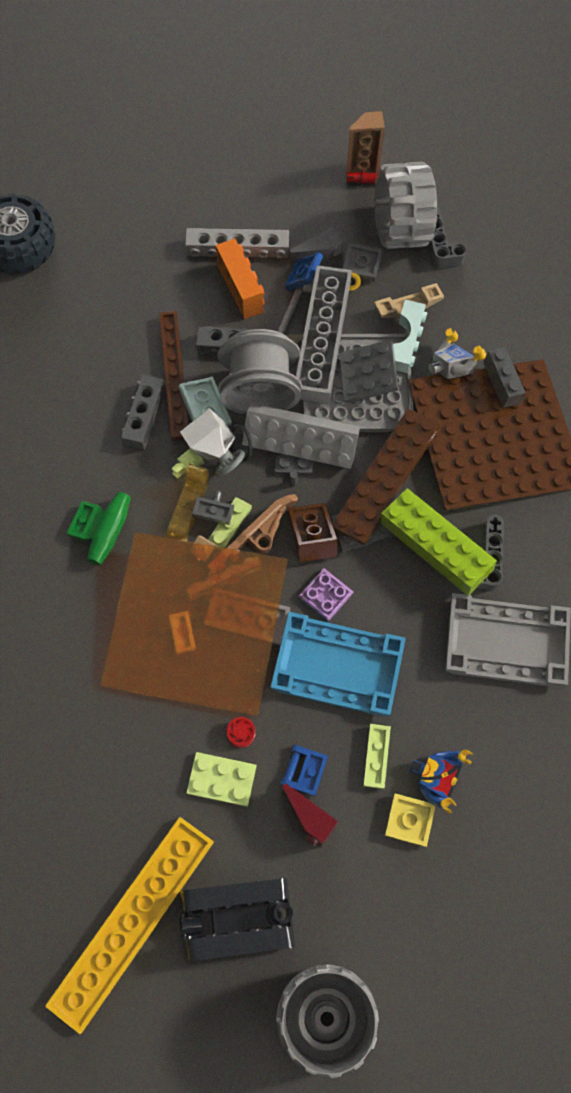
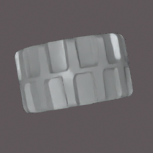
(405, 205)

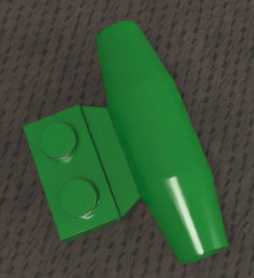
(100, 526)

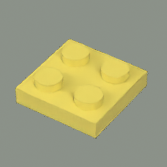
(410, 820)

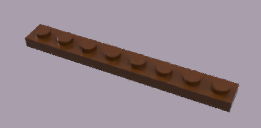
(173, 373)

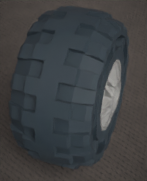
(25, 234)

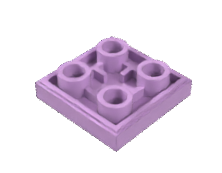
(325, 594)

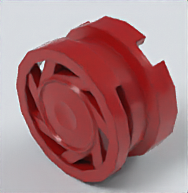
(241, 732)

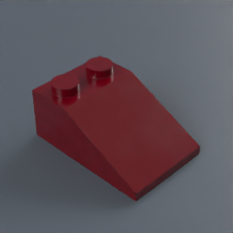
(313, 821)

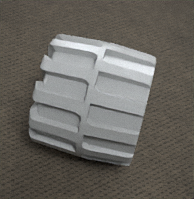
(331, 1047)

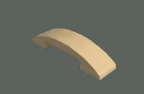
(392, 308)

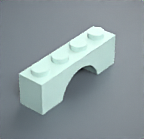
(410, 319)

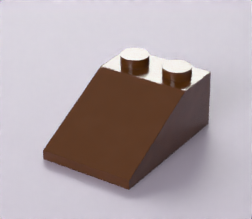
(313, 532)

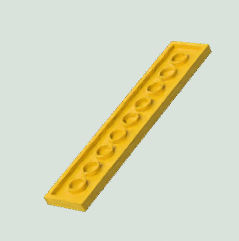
(129, 926)

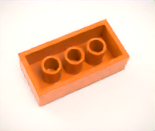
(240, 278)

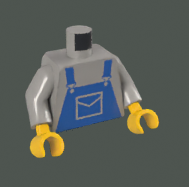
(454, 361)

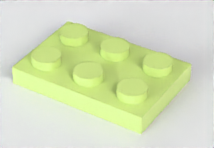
(221, 779)

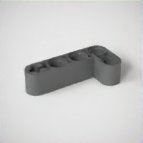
(444, 254)
(495, 551)

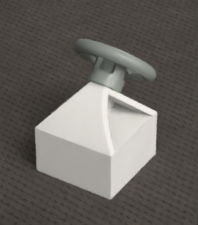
(211, 439)

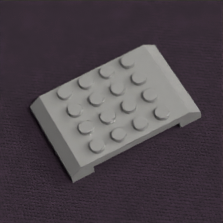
(508, 641)

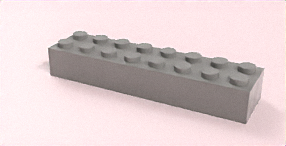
(323, 333)

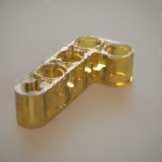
(195, 485)

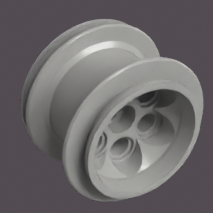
(259, 371)

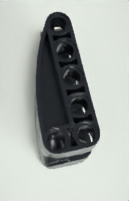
(235, 919)

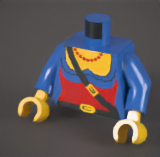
(440, 776)

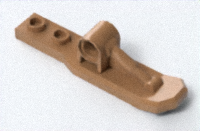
(264, 526)

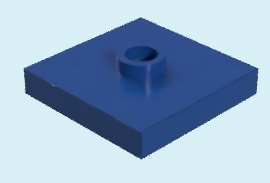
(303, 271)

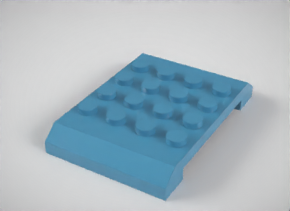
(338, 665)

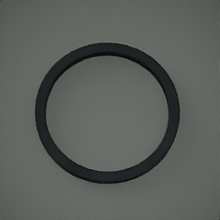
(248, 437)

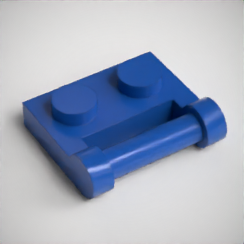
(310, 773)

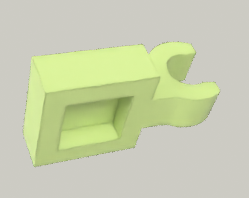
(189, 456)

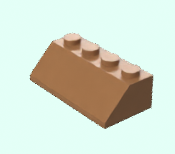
(365, 143)

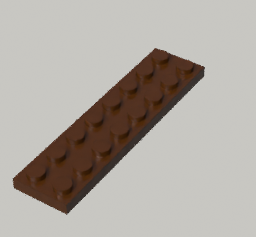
(385, 476)

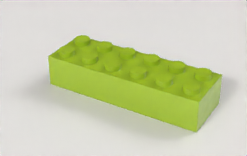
(438, 542)

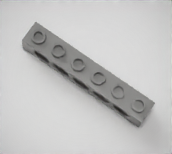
(254, 242)

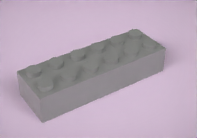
(301, 435)

